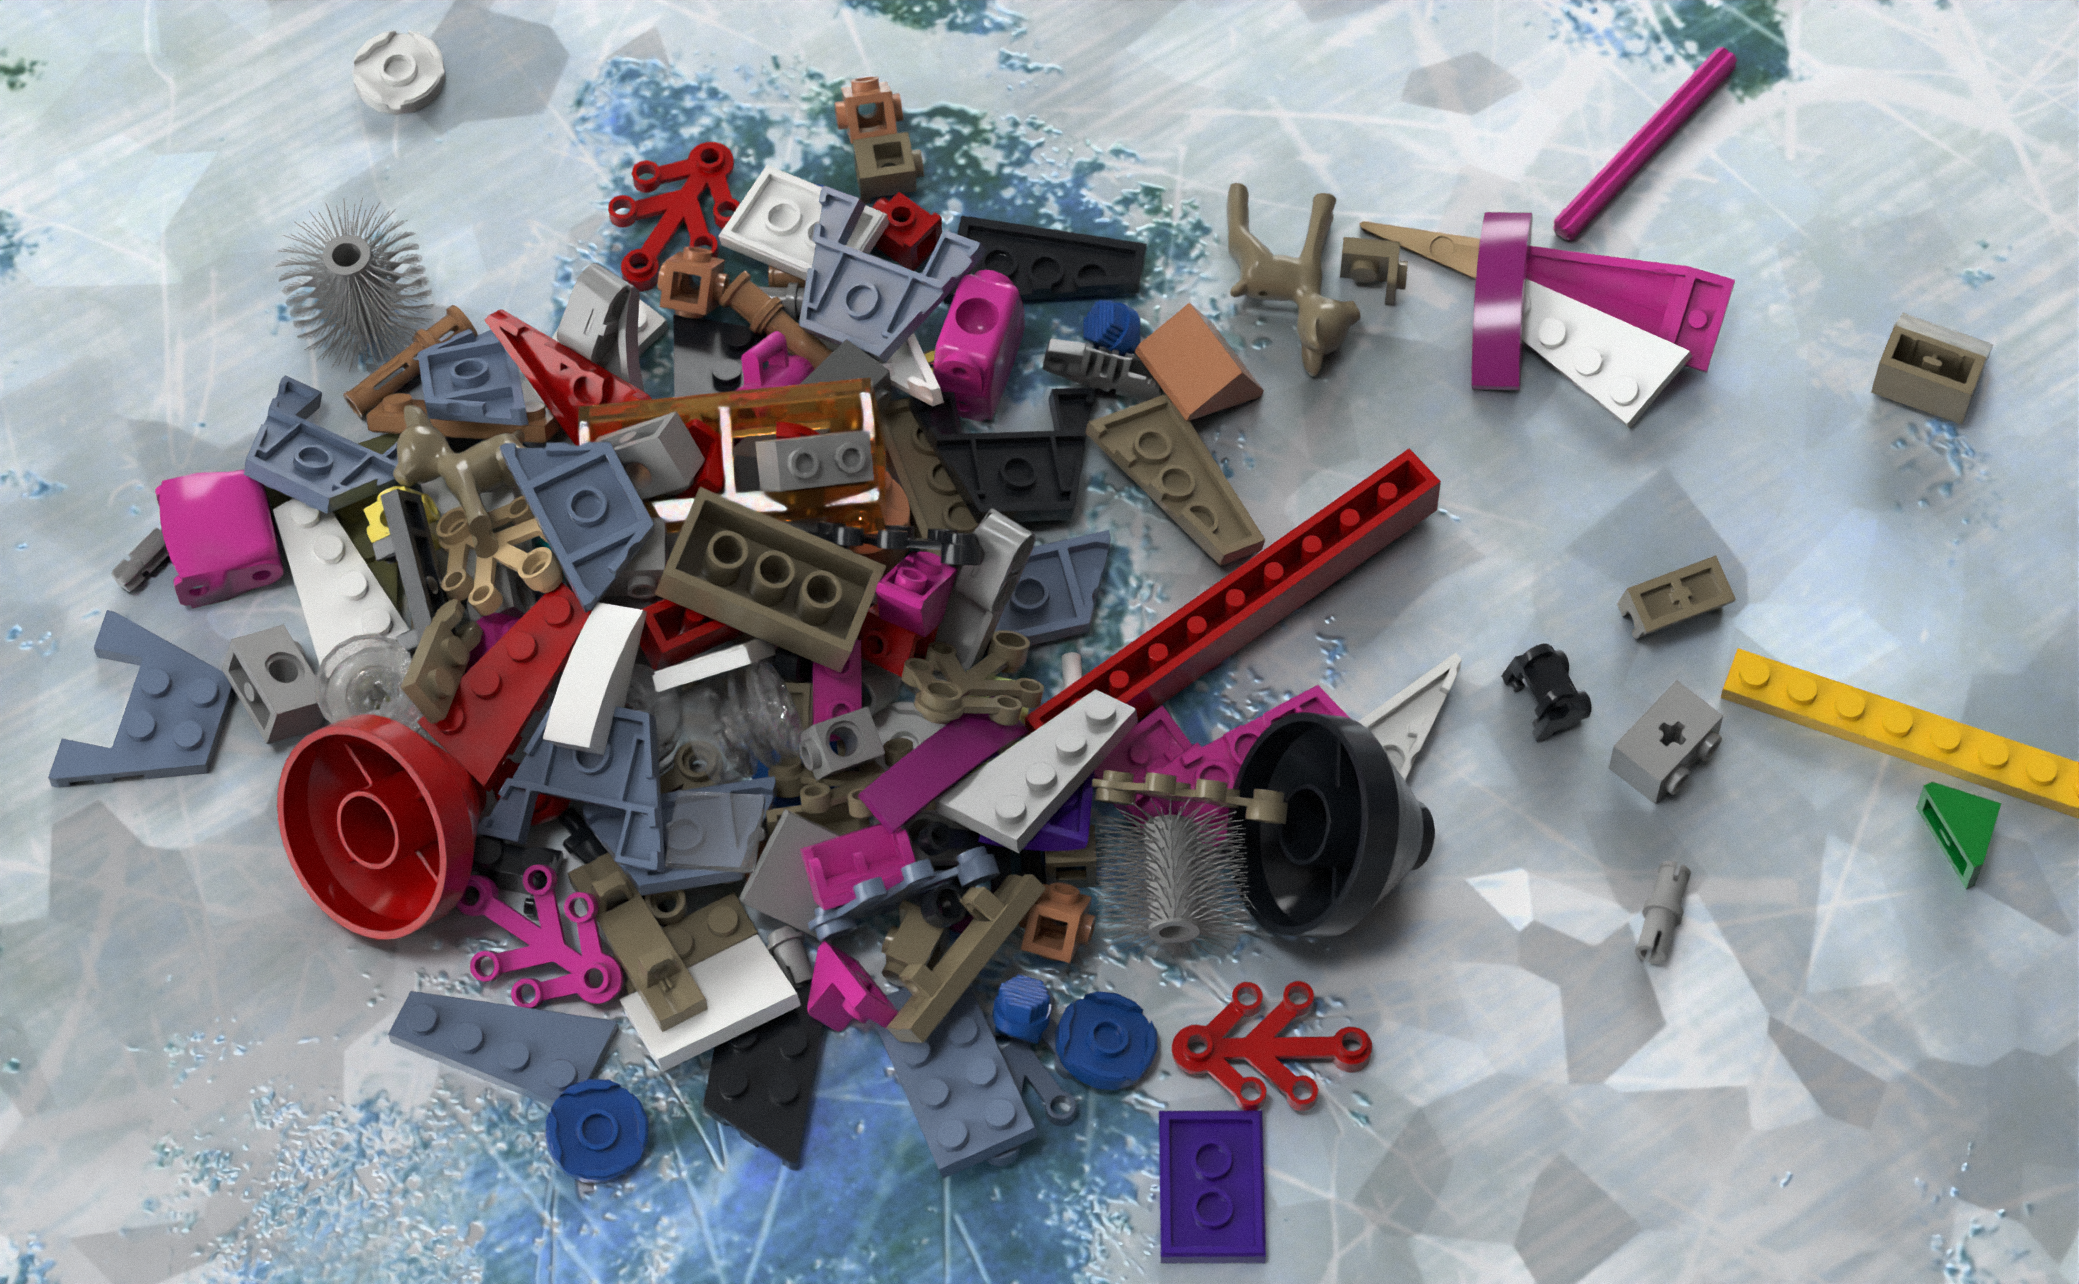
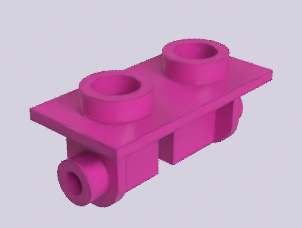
(835, 691)

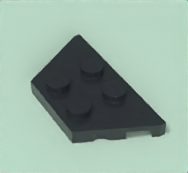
(767, 1081)

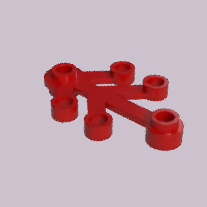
(676, 207)
(1263, 1048)

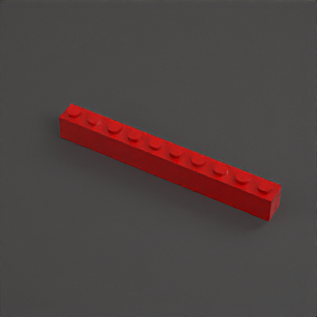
(1259, 591)

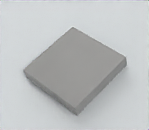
(780, 878)

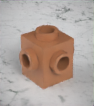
(878, 123)
(679, 289)
(1058, 923)

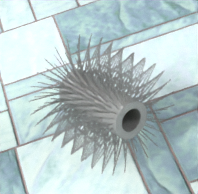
(355, 285)
(1171, 878)

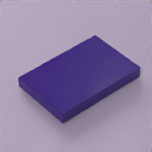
(1211, 1187)

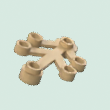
(537, 568)

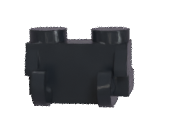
(1548, 678)
(507, 864)

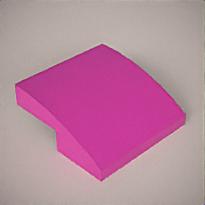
(1147, 746)

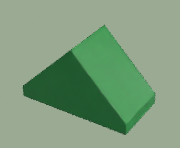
(1960, 827)

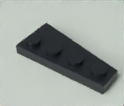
(1055, 261)

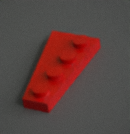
(509, 686)

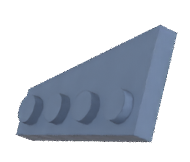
(505, 1044)

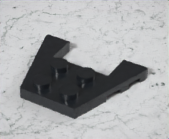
(1013, 472)

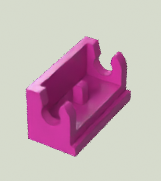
(852, 858)

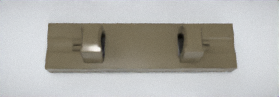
(639, 943)
(939, 989)

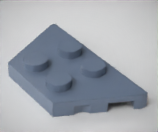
(472, 381)
(583, 510)
(1058, 589)
(608, 825)

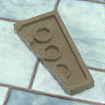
(921, 475)
(1180, 475)

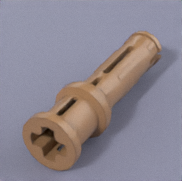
(767, 316)
(365, 397)

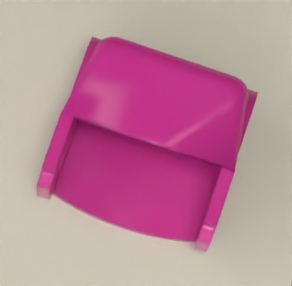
(982, 338)
(218, 535)

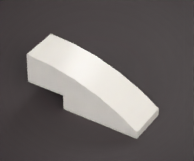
(595, 679)

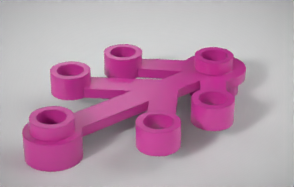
(545, 942)

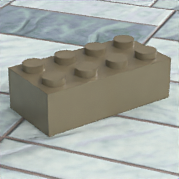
(770, 580)

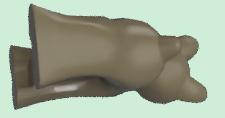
(1265, 276)
(480, 469)

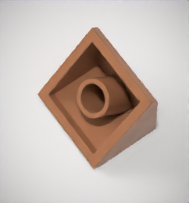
(1196, 365)

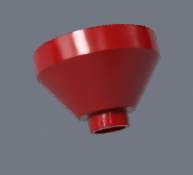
(378, 825)

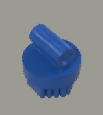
(1113, 327)
(1022, 1009)

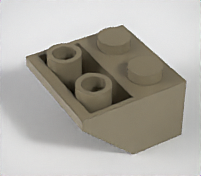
(1931, 368)

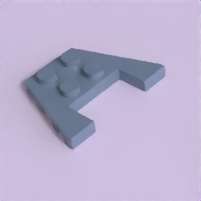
(866, 296)
(311, 460)
(169, 717)
(619, 780)

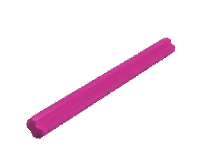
(1644, 144)

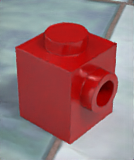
(890, 644)

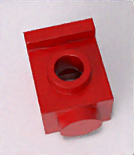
(910, 231)

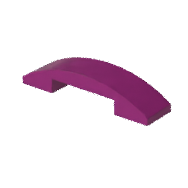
(1500, 300)
(936, 767)

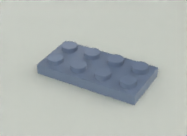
(959, 1087)

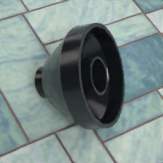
(1346, 830)

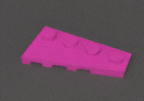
(1225, 755)

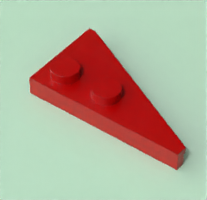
(558, 373)

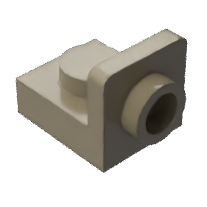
(1374, 261)

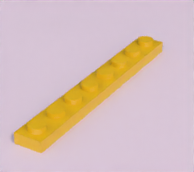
(1904, 732)

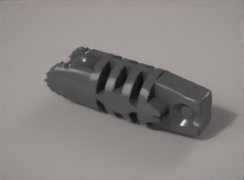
(1101, 369)

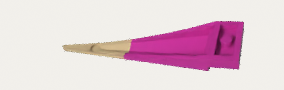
(1657, 297)

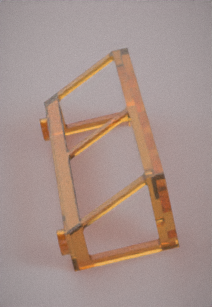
(754, 412)

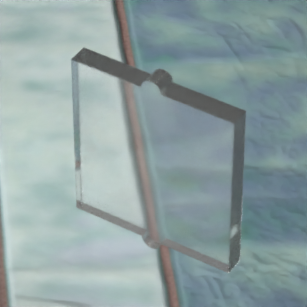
(715, 831)

